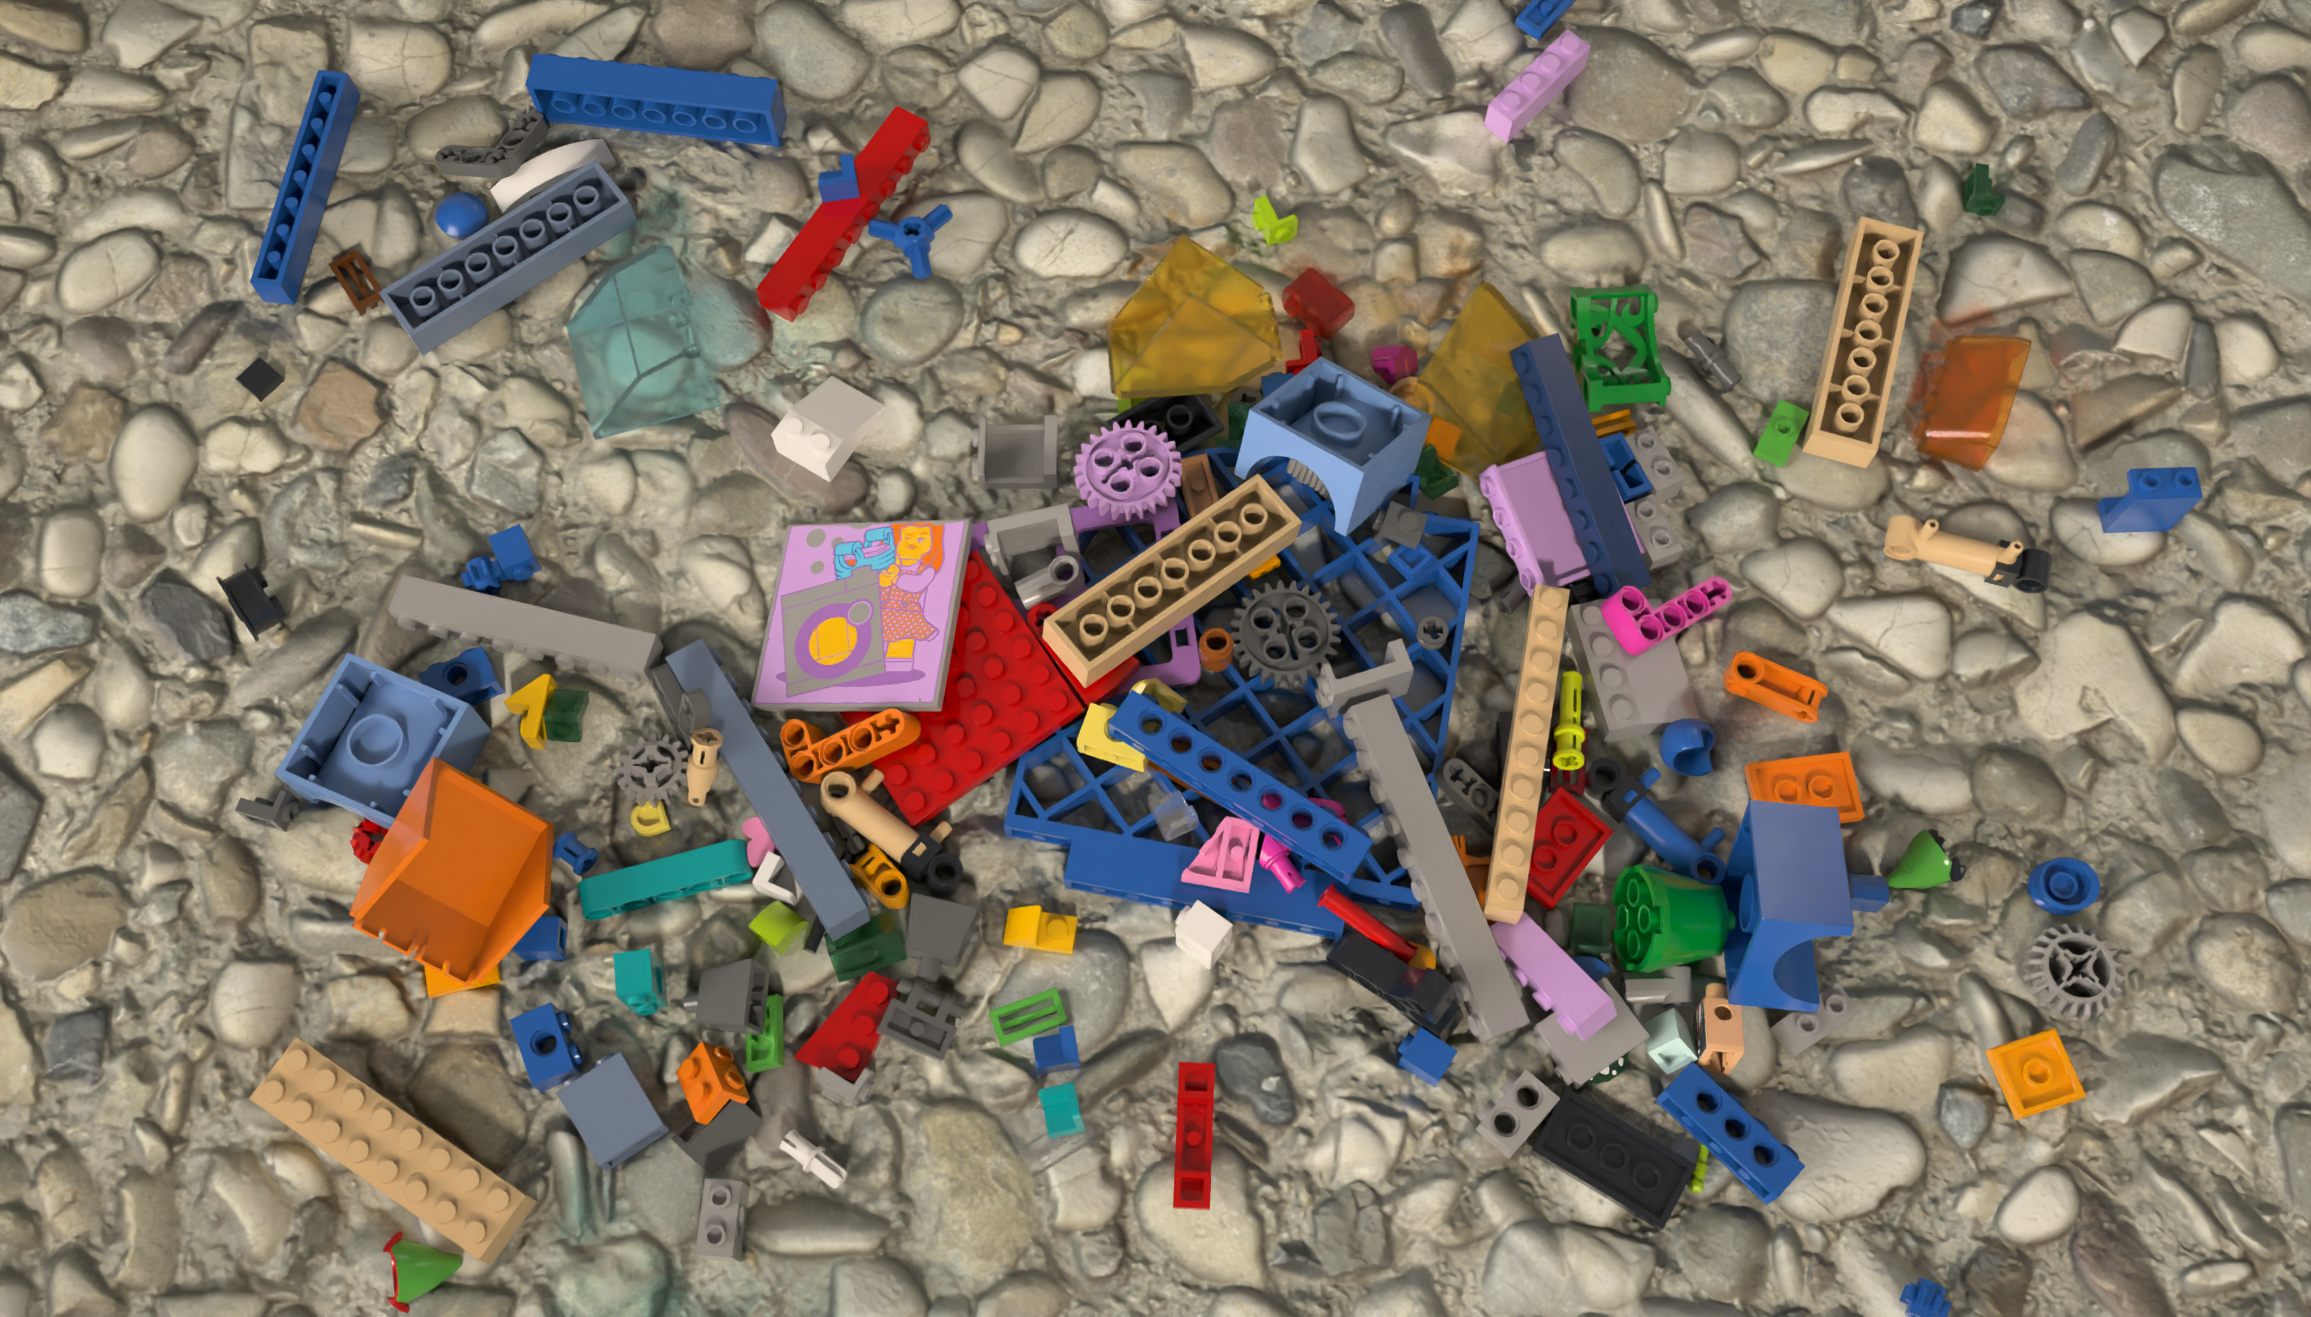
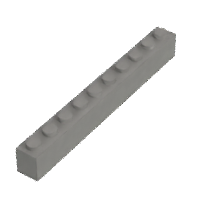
(1435, 869)

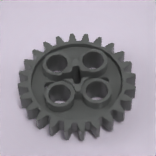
(1314, 625)

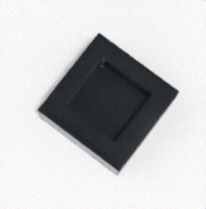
(260, 379)

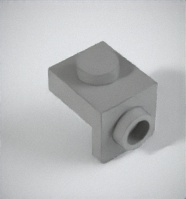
(837, 1088)

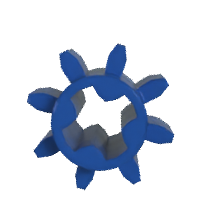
(483, 576)
(1925, 1299)

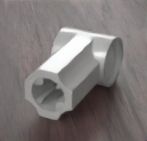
(1047, 584)
(1667, 987)

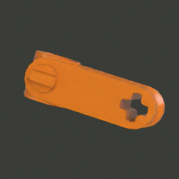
(1775, 686)

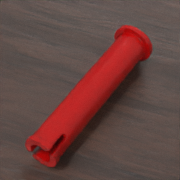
(1366, 924)

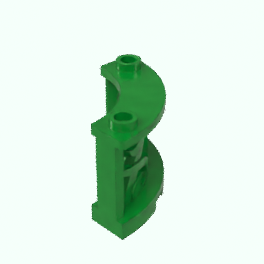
(1602, 388)

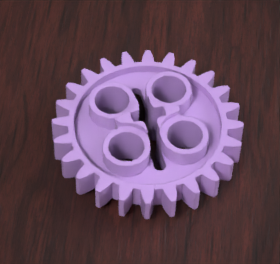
(1128, 470)

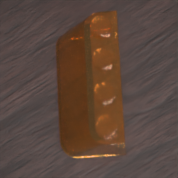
(1972, 398)

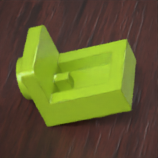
(1266, 221)

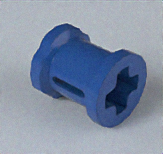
(567, 846)

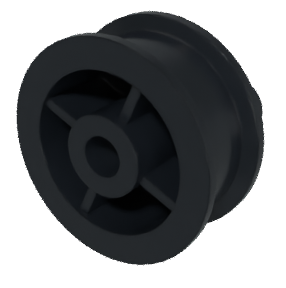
(250, 601)

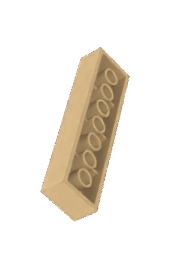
(1863, 343)
(1170, 580)
(393, 1151)

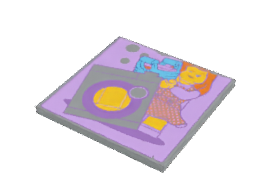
(863, 617)

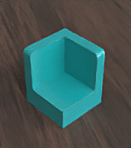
(1062, 1110)

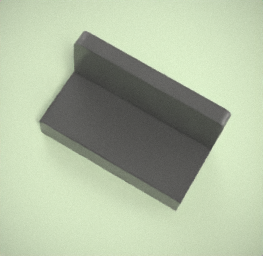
(716, 1142)

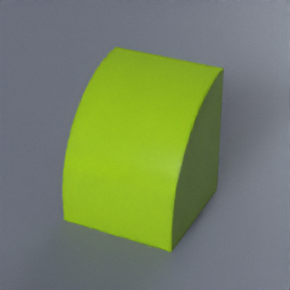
(778, 926)

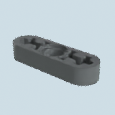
(1462, 798)

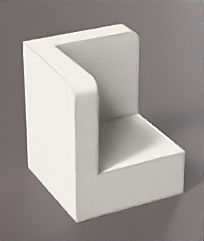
(777, 881)

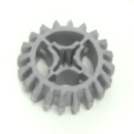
(2098, 988)

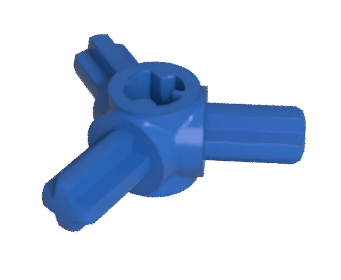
(913, 236)

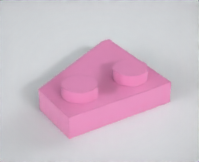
(1226, 858)

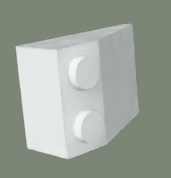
(826, 427)

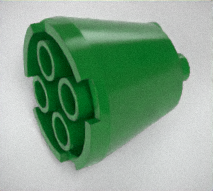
(1667, 919)

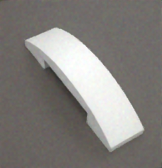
(547, 170)

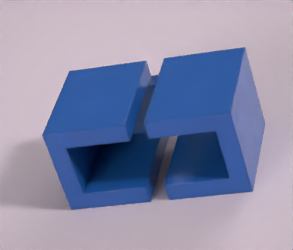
(1618, 454)

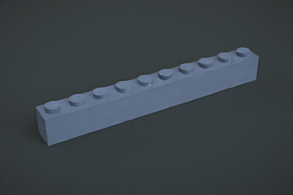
(772, 795)

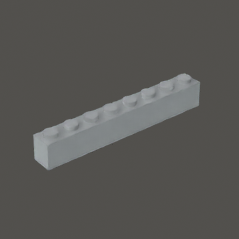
(525, 629)

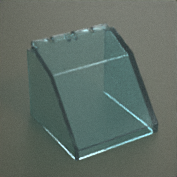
(631, 349)

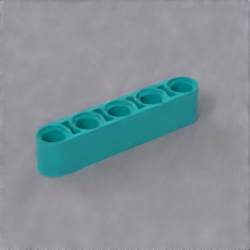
(664, 879)

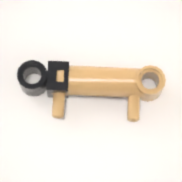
(1998, 562)
(914, 852)

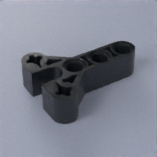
(1416, 993)

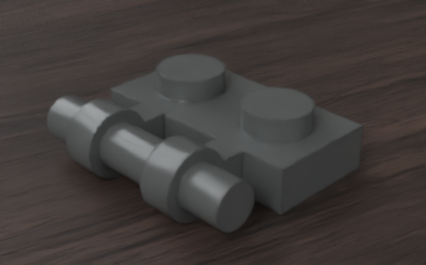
(917, 1029)

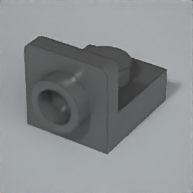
(270, 814)

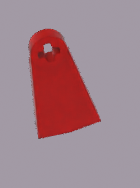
(1100, 690)

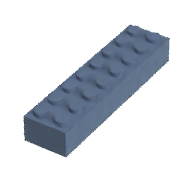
(509, 257)

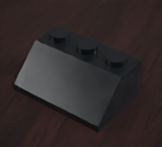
(1183, 417)

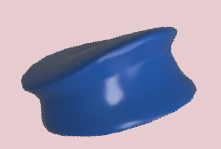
(2063, 886)

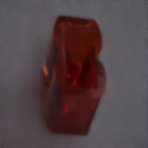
(1318, 304)

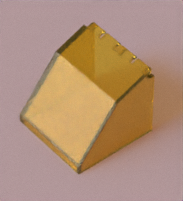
(1192, 329)
(1476, 391)

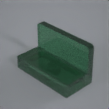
(866, 948)

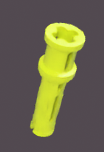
(1569, 732)

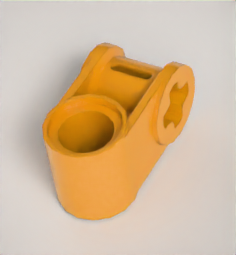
(877, 873)

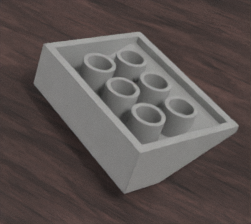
(1626, 691)

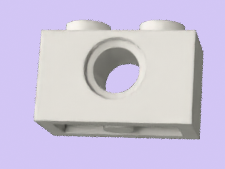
(1202, 933)

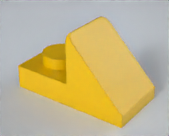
(532, 702)
(1040, 930)

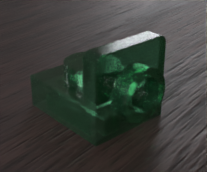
(1978, 193)

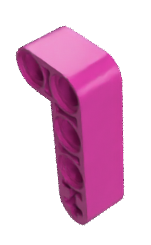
(1642, 628)

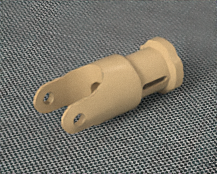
(703, 764)

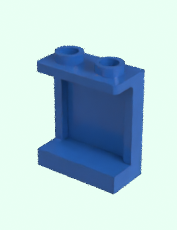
(2154, 500)

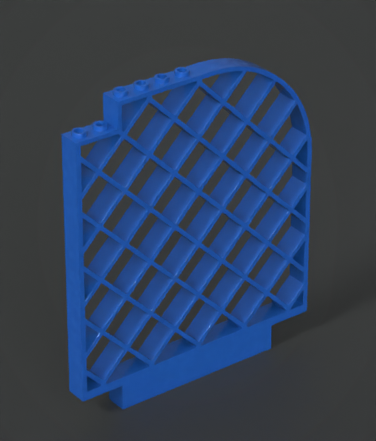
(1152, 870)

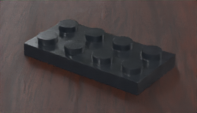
(1613, 1159)

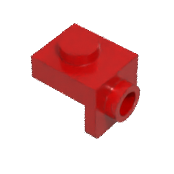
(1309, 352)

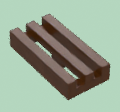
(370, 300)

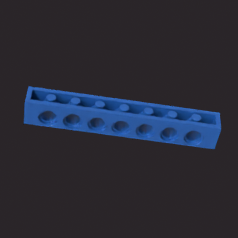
(1247, 804)

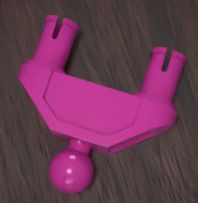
(1275, 855)

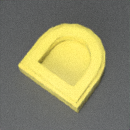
(650, 820)

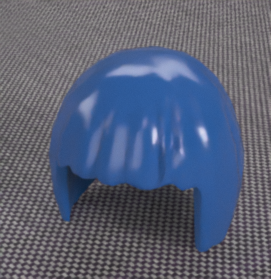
(1687, 747)

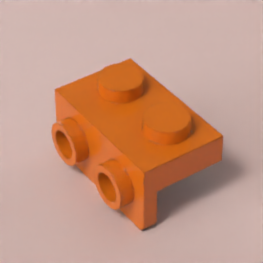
(710, 1081)

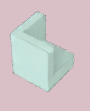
(1670, 1041)

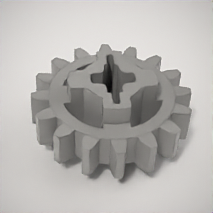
(654, 770)

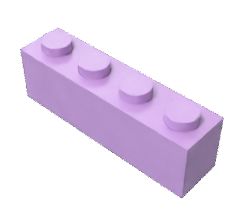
(1537, 86)
(1554, 977)

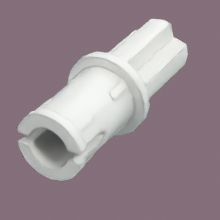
(814, 1159)

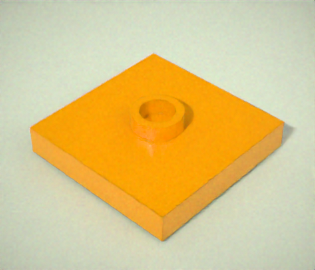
(2035, 1074)

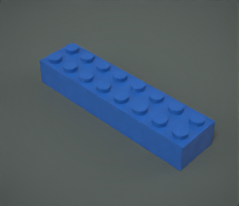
(657, 99)

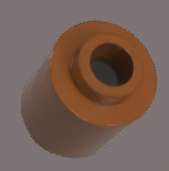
(1216, 649)

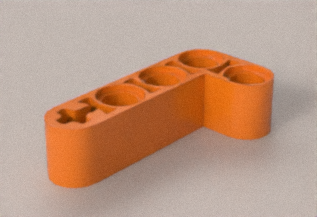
(852, 740)

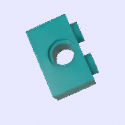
(640, 981)

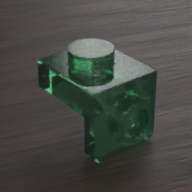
(1237, 419)
(1435, 477)
(565, 715)
(1590, 929)

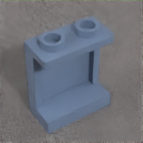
(612, 1111)

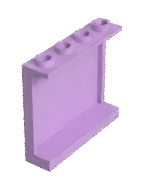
(1536, 522)

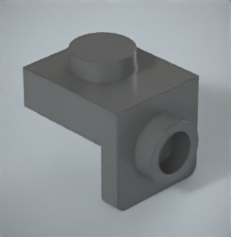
(1399, 525)

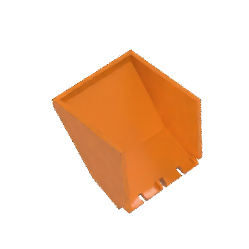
(457, 875)

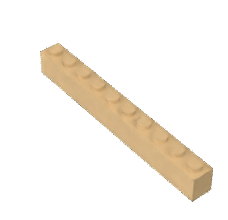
(1526, 755)

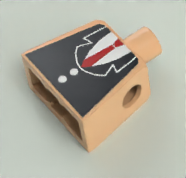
(1718, 1031)

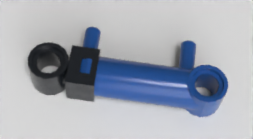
(1628, 803)

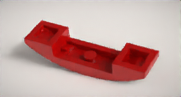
(1194, 1136)

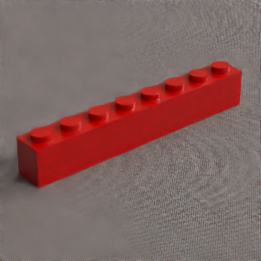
(840, 223)

